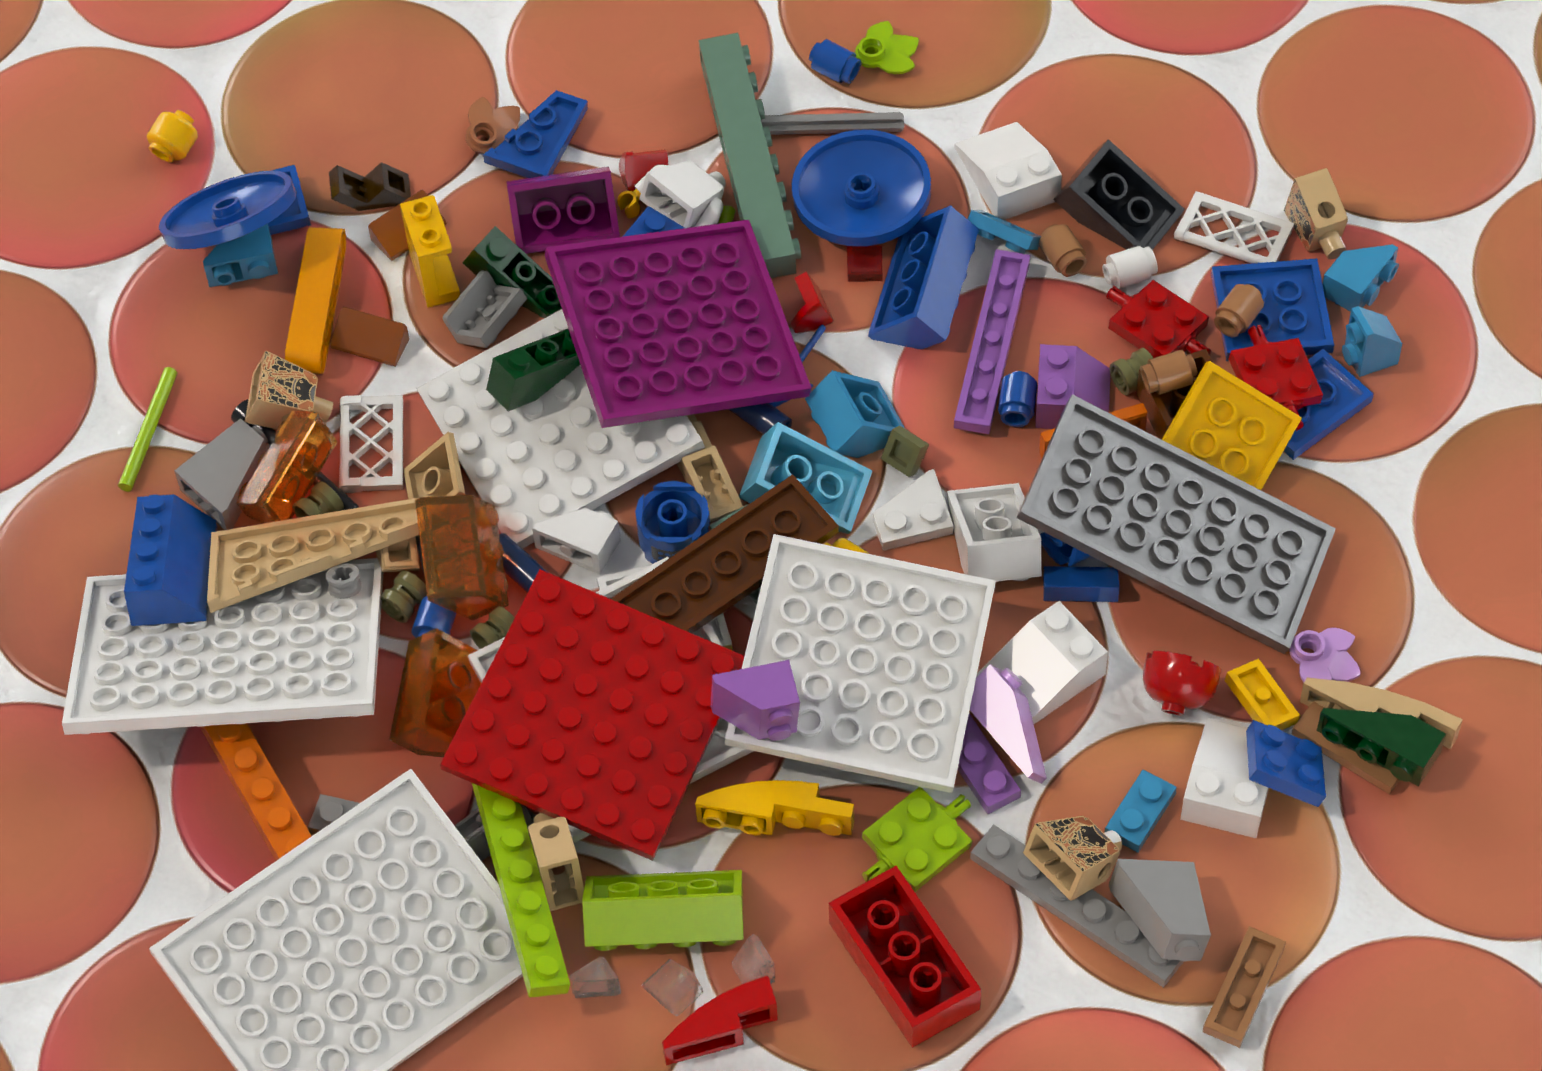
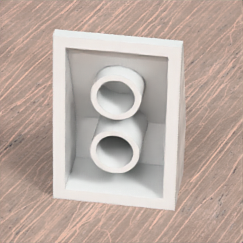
(1010, 170)
(991, 537)
(1052, 659)
(1220, 785)

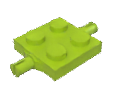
(917, 838)

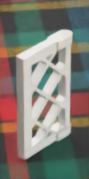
(1193, 218)
(371, 406)

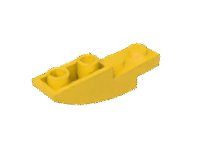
(760, 804)

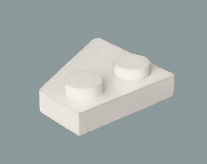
(914, 514)

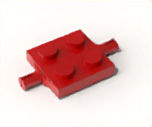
(1157, 320)
(1277, 371)

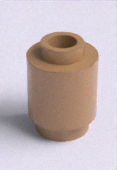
(1063, 250)
(1238, 310)
(1168, 372)

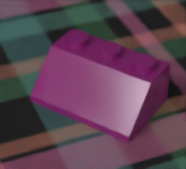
(563, 209)

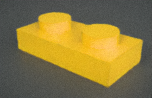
(1261, 695)

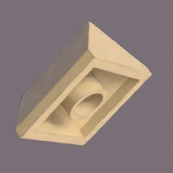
(435, 471)

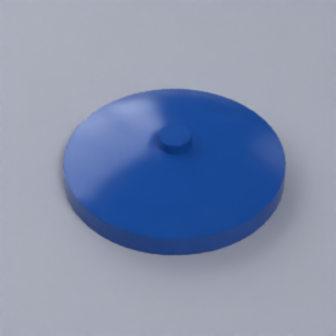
(861, 188)
(227, 210)

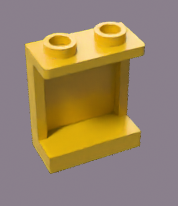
(429, 250)

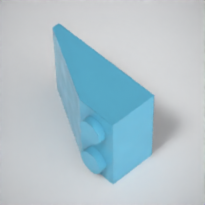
(827, 475)

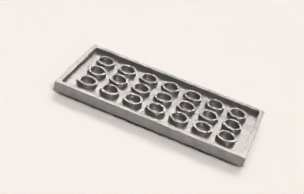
(1177, 524)

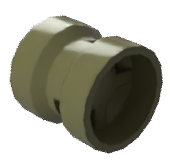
(1125, 372)
(320, 501)
(403, 596)
(493, 629)

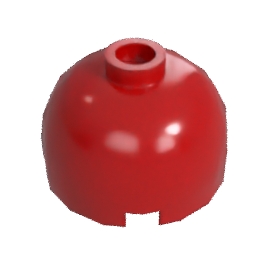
(1179, 681)

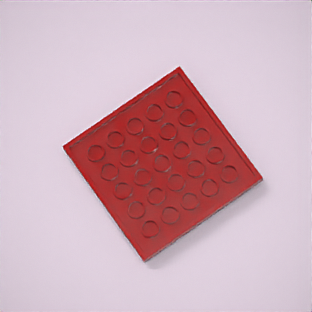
(592, 714)

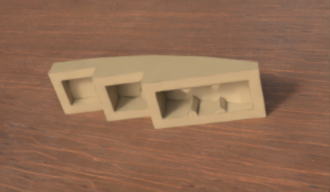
(709, 476)
(1365, 698)

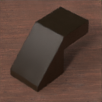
(378, 189)

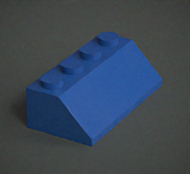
(925, 281)
(168, 562)

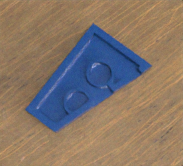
(542, 139)

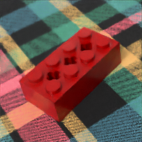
(902, 952)

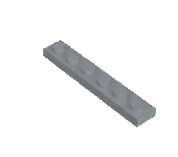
(1088, 914)

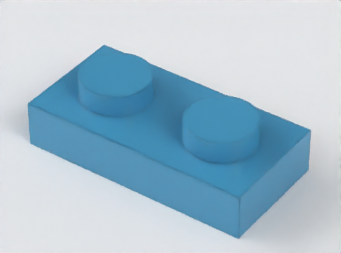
(1017, 238)
(1141, 810)

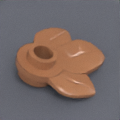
(490, 123)

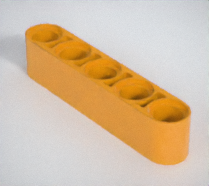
(316, 298)

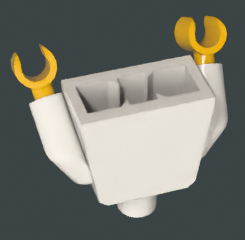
(678, 192)

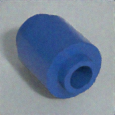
(834, 61)
(1017, 398)
(431, 617)

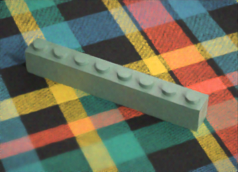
(747, 152)

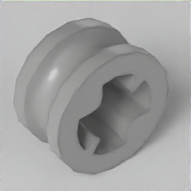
(343, 581)

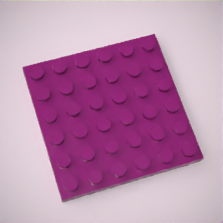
(676, 323)

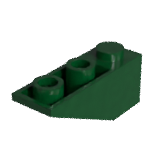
(514, 269)
(531, 370)
(1391, 740)

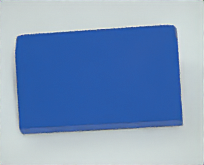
(1080, 584)

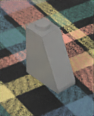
(220, 470)
(1164, 905)

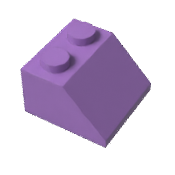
(1064, 373)
(758, 700)

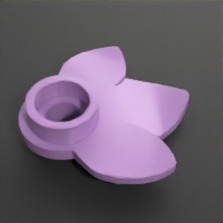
(1329, 657)

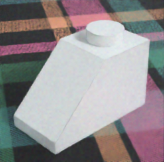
(579, 537)

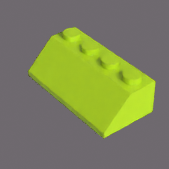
(663, 909)

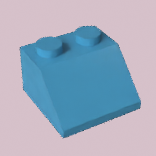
(853, 414)

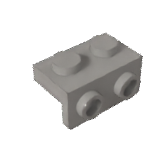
(482, 311)

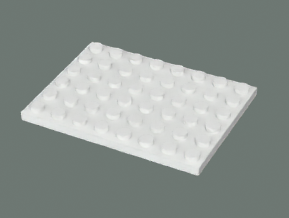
(251, 662)
(349, 943)

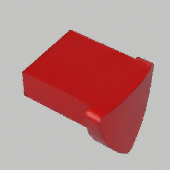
(636, 165)
(814, 311)

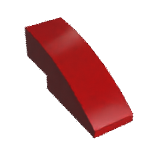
(721, 1021)

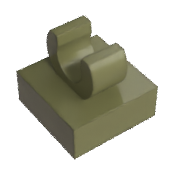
(904, 451)

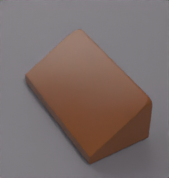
(389, 231)
(369, 336)

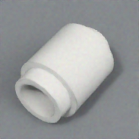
(1130, 266)

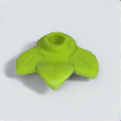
(886, 49)

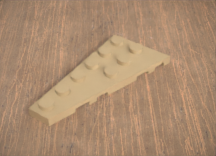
(281, 552)

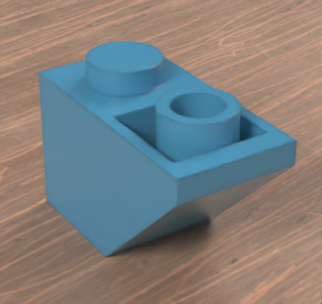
(241, 259)
(1359, 274)
(1370, 342)

